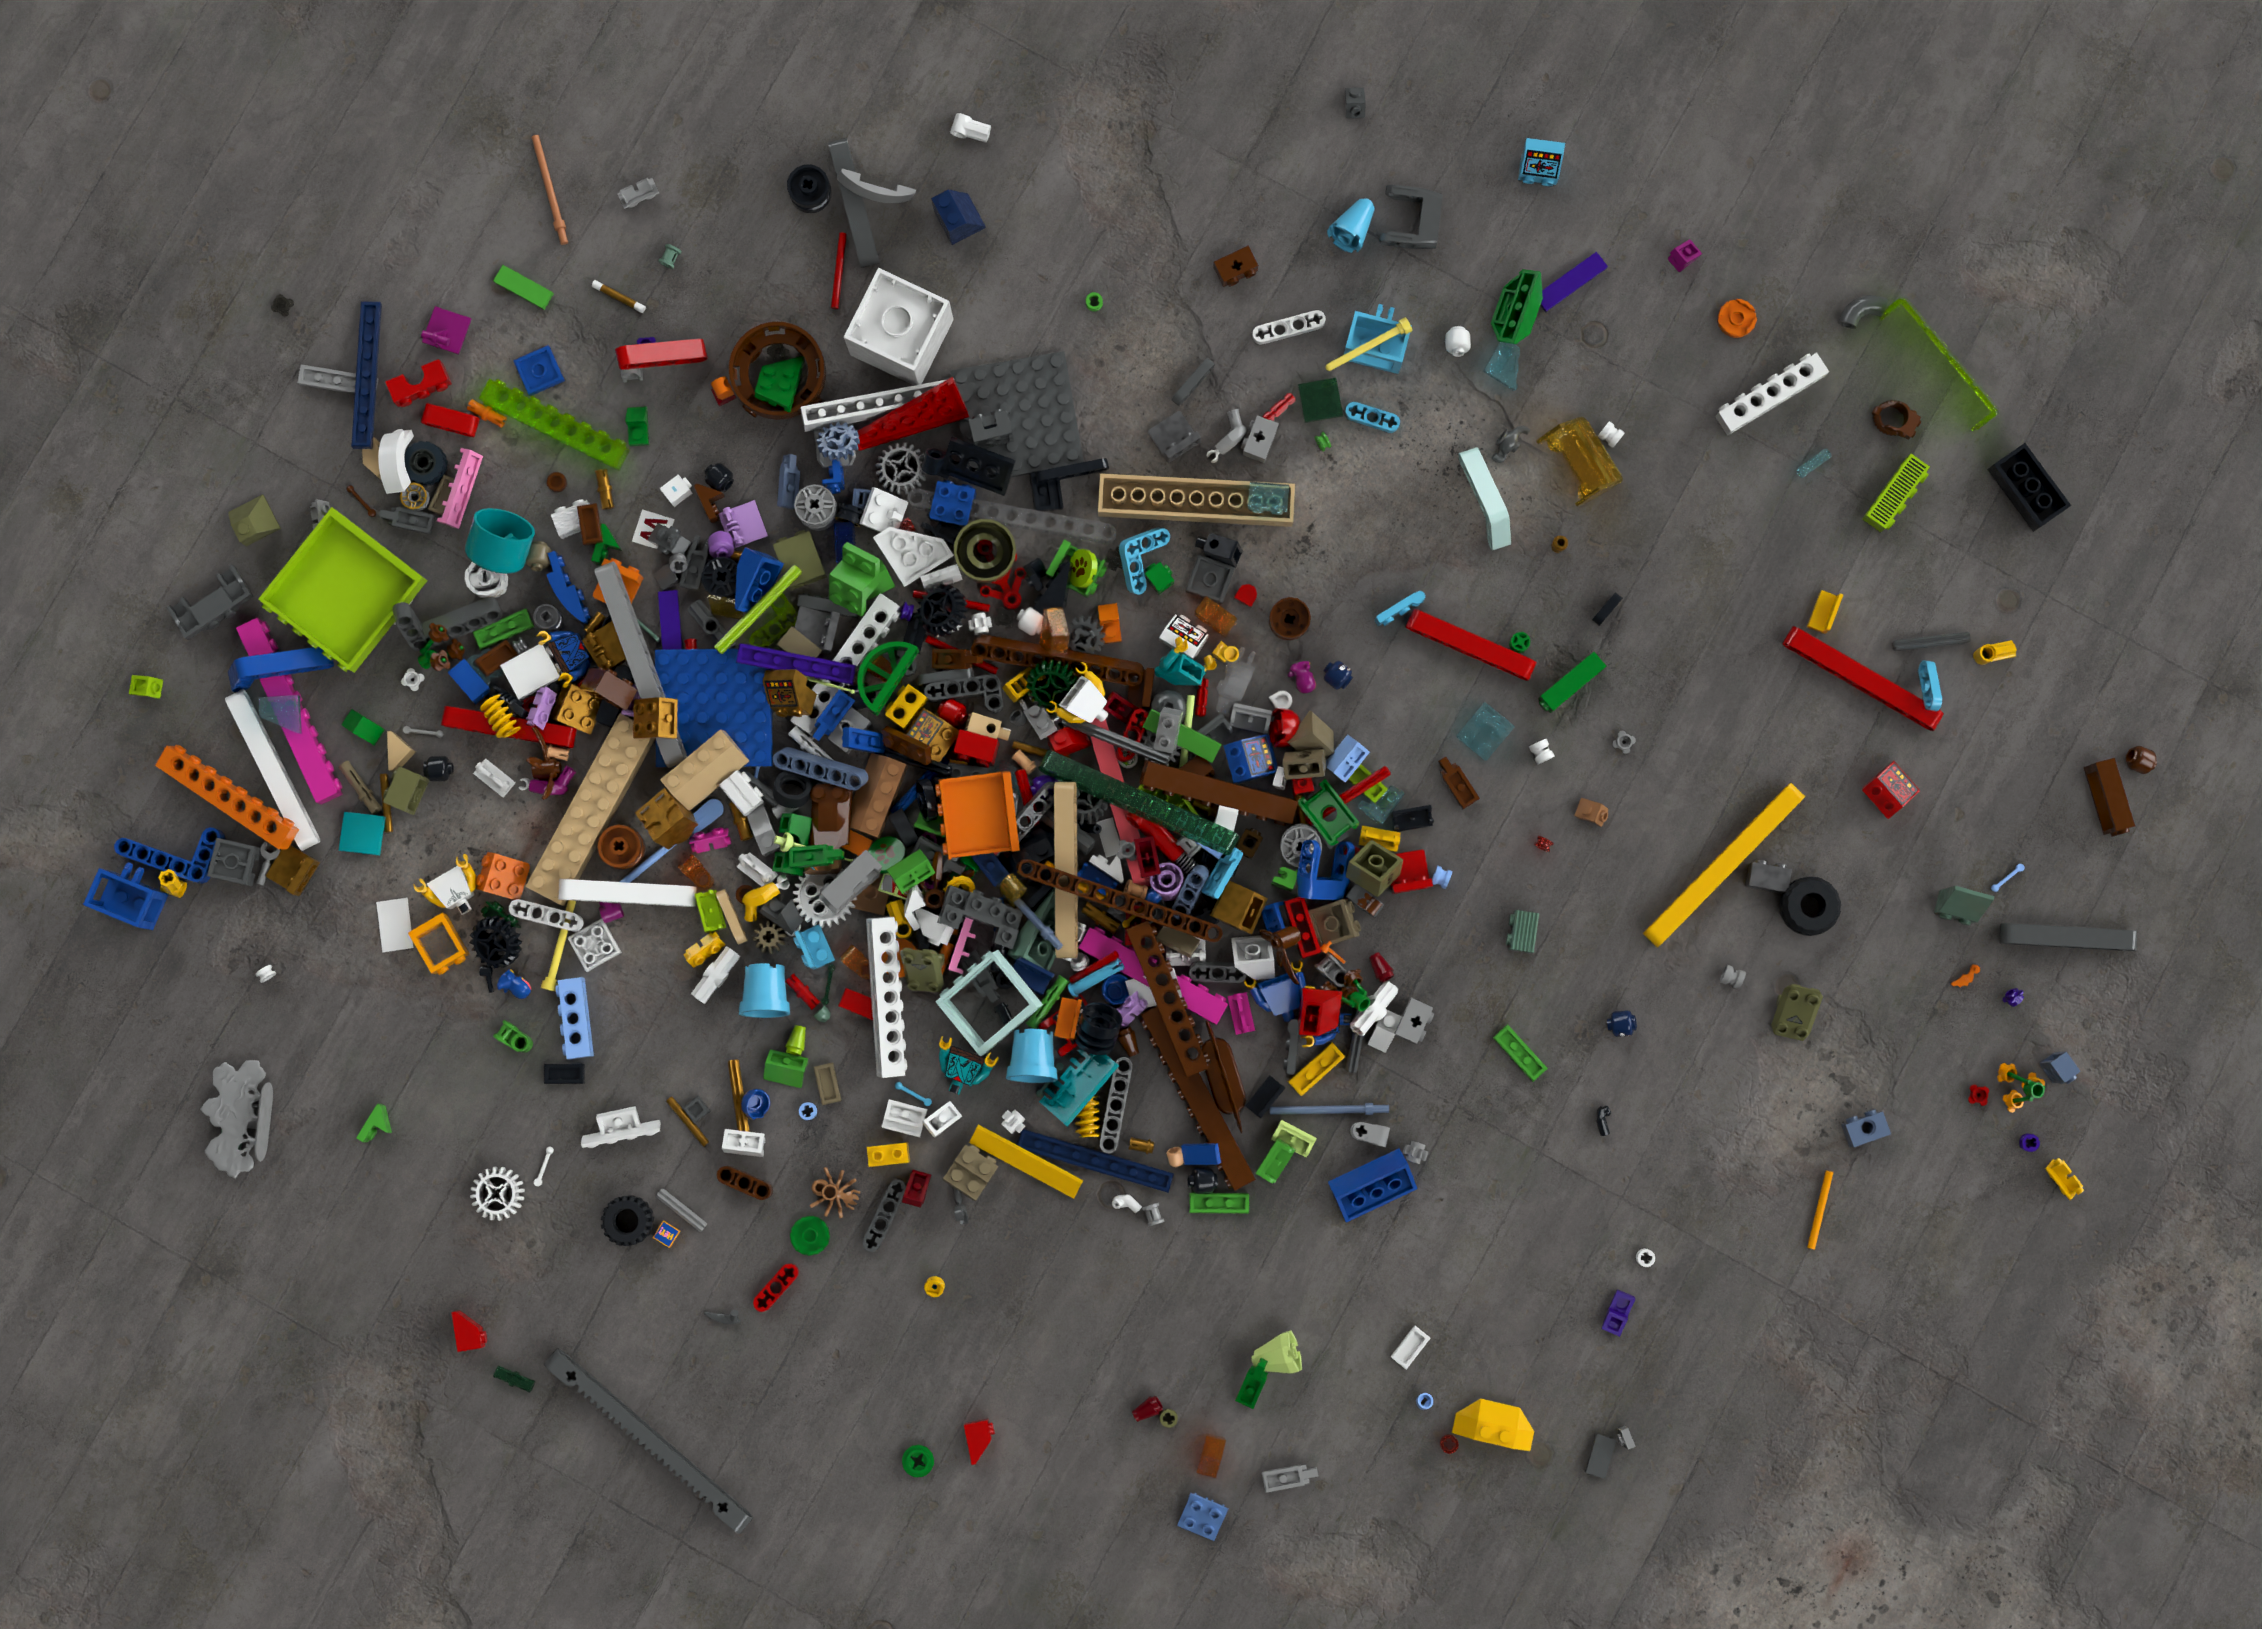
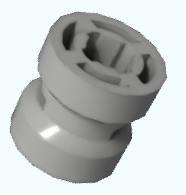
(1733, 977)

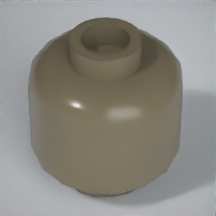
(538, 556)

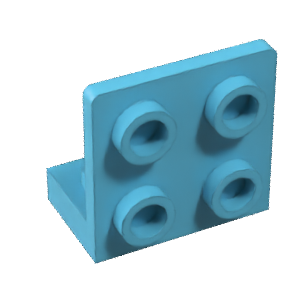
(814, 946)

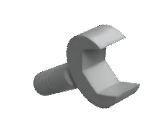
(266, 864)

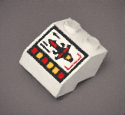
(1181, 627)

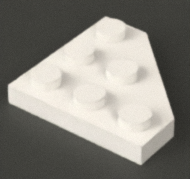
(911, 552)

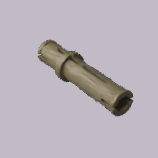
(359, 786)

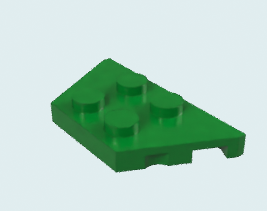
(779, 382)

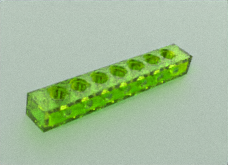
(495, 389)

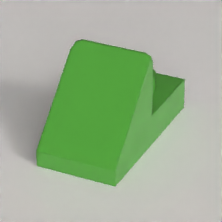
(379, 1119)

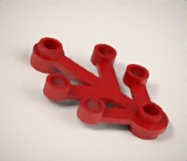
(1008, 592)

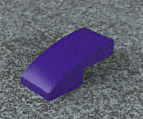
(1618, 1313)

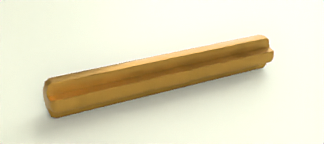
(738, 1093)

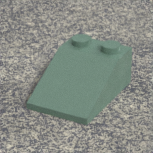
(1962, 904)

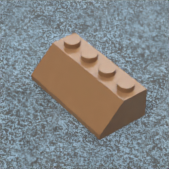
(876, 798)

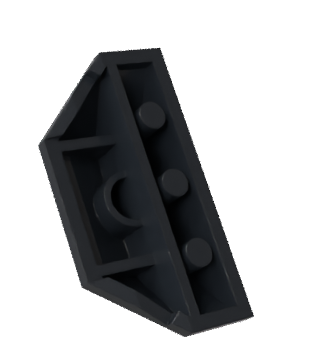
(1035, 846)

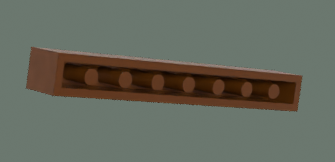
(1219, 792)

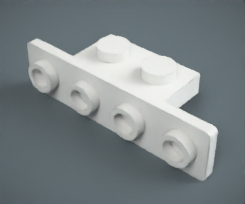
(618, 1126)

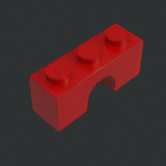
(434, 380)

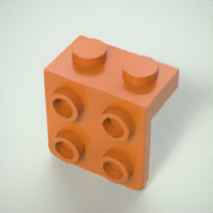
(630, 577)
(502, 876)

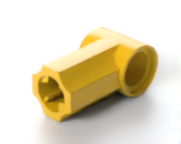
(1995, 652)
(172, 884)
(896, 910)

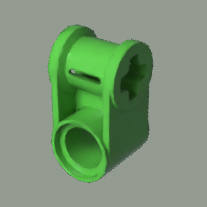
(510, 1036)

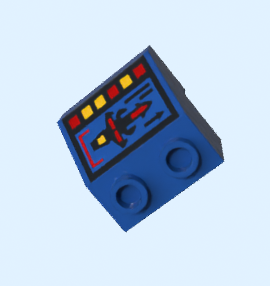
(1251, 758)

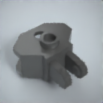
(668, 540)

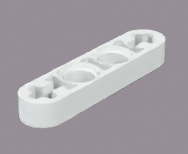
(1287, 323)
(545, 917)

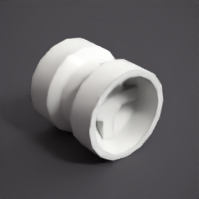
(1611, 434)
(1541, 751)

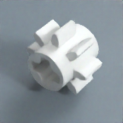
(979, 623)
(1013, 1121)

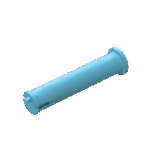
(1095, 977)

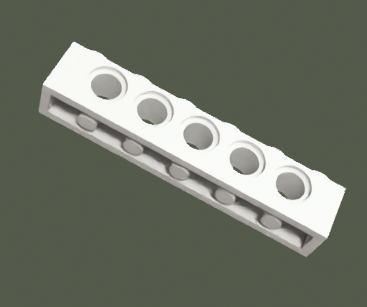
(1731, 422)

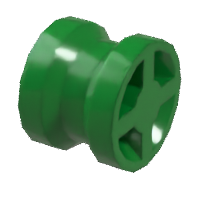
(1523, 641)

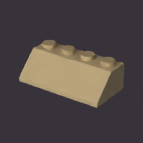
(704, 770)

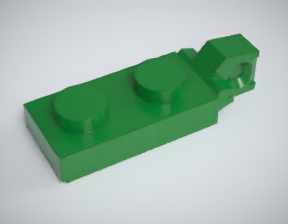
(814, 856)
(1253, 1385)

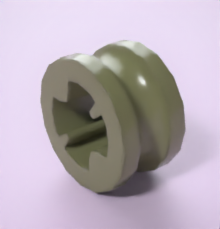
(1172, 1413)

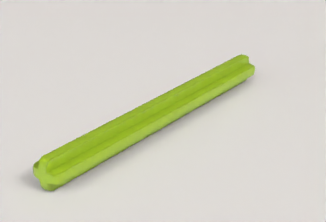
(751, 616)

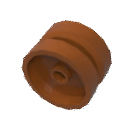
(610, 842)

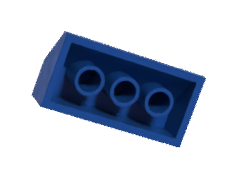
(1372, 1185)

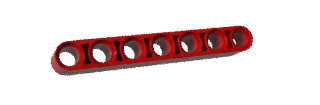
(1471, 644)
(477, 722)

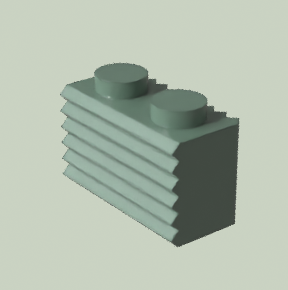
(1523, 931)

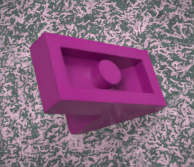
(1684, 255)

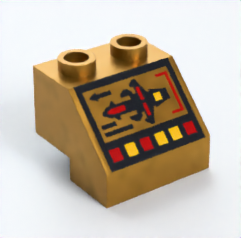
(788, 693)
(933, 732)

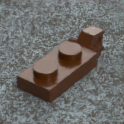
(954, 658)
(1458, 783)

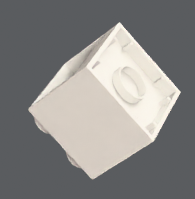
(898, 327)

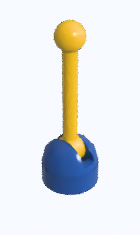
(1151, 896)

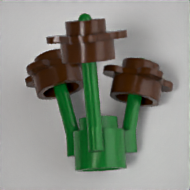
(439, 660)
(1350, 995)

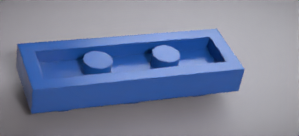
(863, 740)

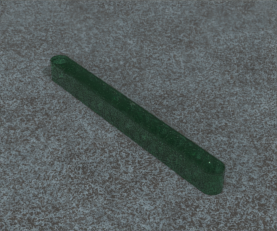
(1139, 802)

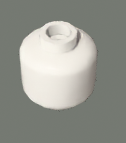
(1457, 341)
(1030, 621)

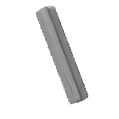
(681, 1210)

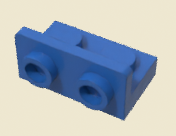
(836, 482)

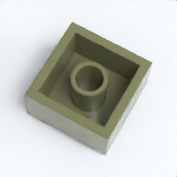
(405, 790)
(1374, 868)

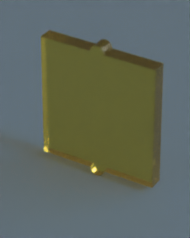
(724, 607)

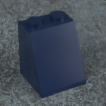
(957, 215)

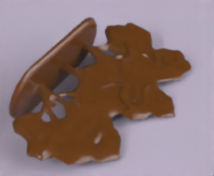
(1224, 1076)

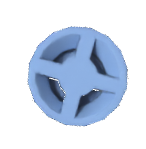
(1441, 877)

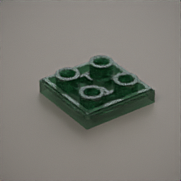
(1320, 400)

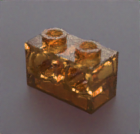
(1215, 616)

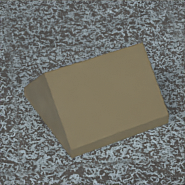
(1313, 735)

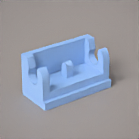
(1346, 758)

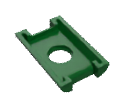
(1318, 803)

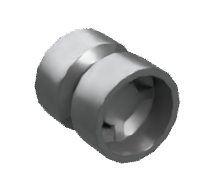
(548, 618)

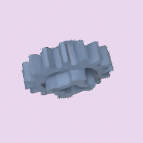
(838, 441)

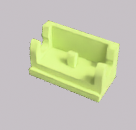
(1294, 1137)

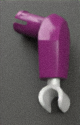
(560, 784)

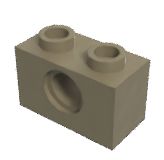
(1304, 764)

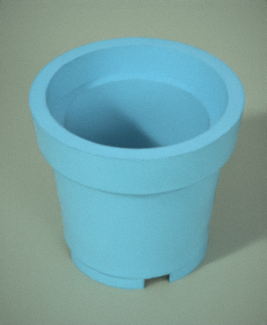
(764, 992)
(1032, 1057)

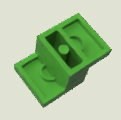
(854, 579)

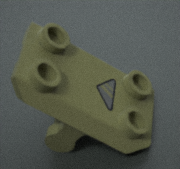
(923, 969)
(1796, 1011)

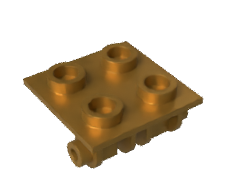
(605, 646)

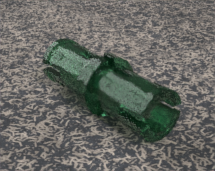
(514, 1379)

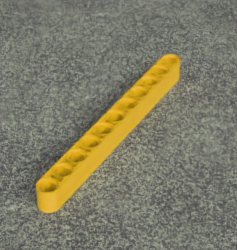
(1724, 865)

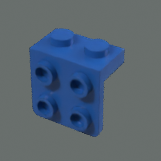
(952, 503)

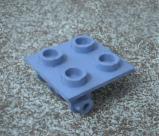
(1202, 1516)

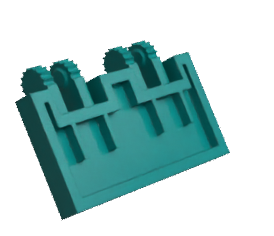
(1079, 1085)

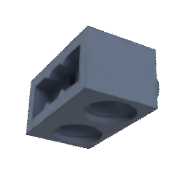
(2060, 1068)

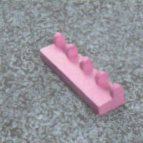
(461, 488)
(958, 951)

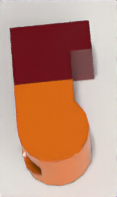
(722, 391)

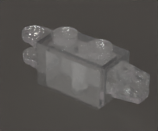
(1235, 682)

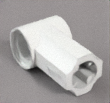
(964, 127)

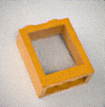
(439, 944)

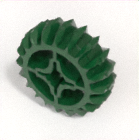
(1039, 688)

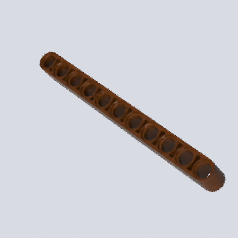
(1129, 900)

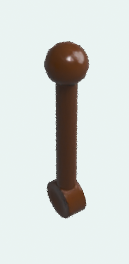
(371, 512)

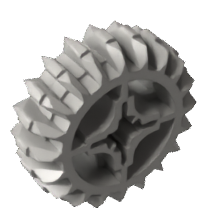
(898, 476)

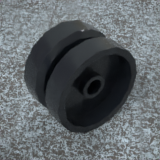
(808, 199)
(927, 797)

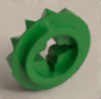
(908, 1462)

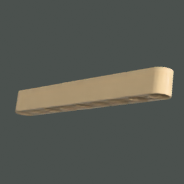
(1066, 860)

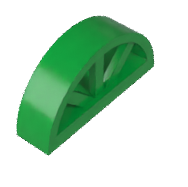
(893, 680)

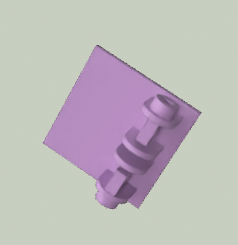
(743, 523)

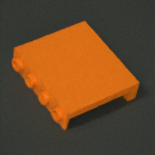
(977, 814)

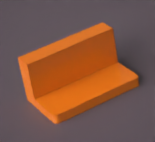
(1067, 1018)

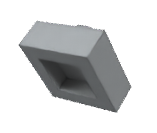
(1625, 1438)

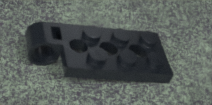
(941, 464)

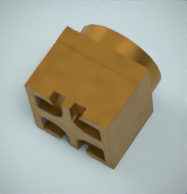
(666, 819)

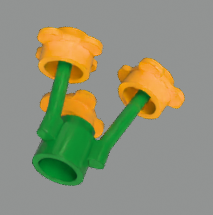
(2032, 1087)

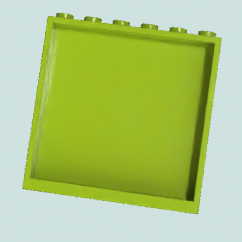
(341, 590)

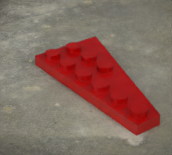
(927, 411)

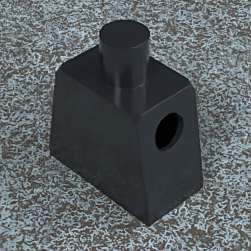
(1227, 550)

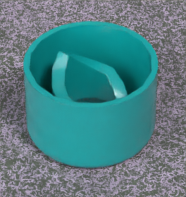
(499, 540)

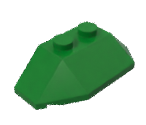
(1518, 307)

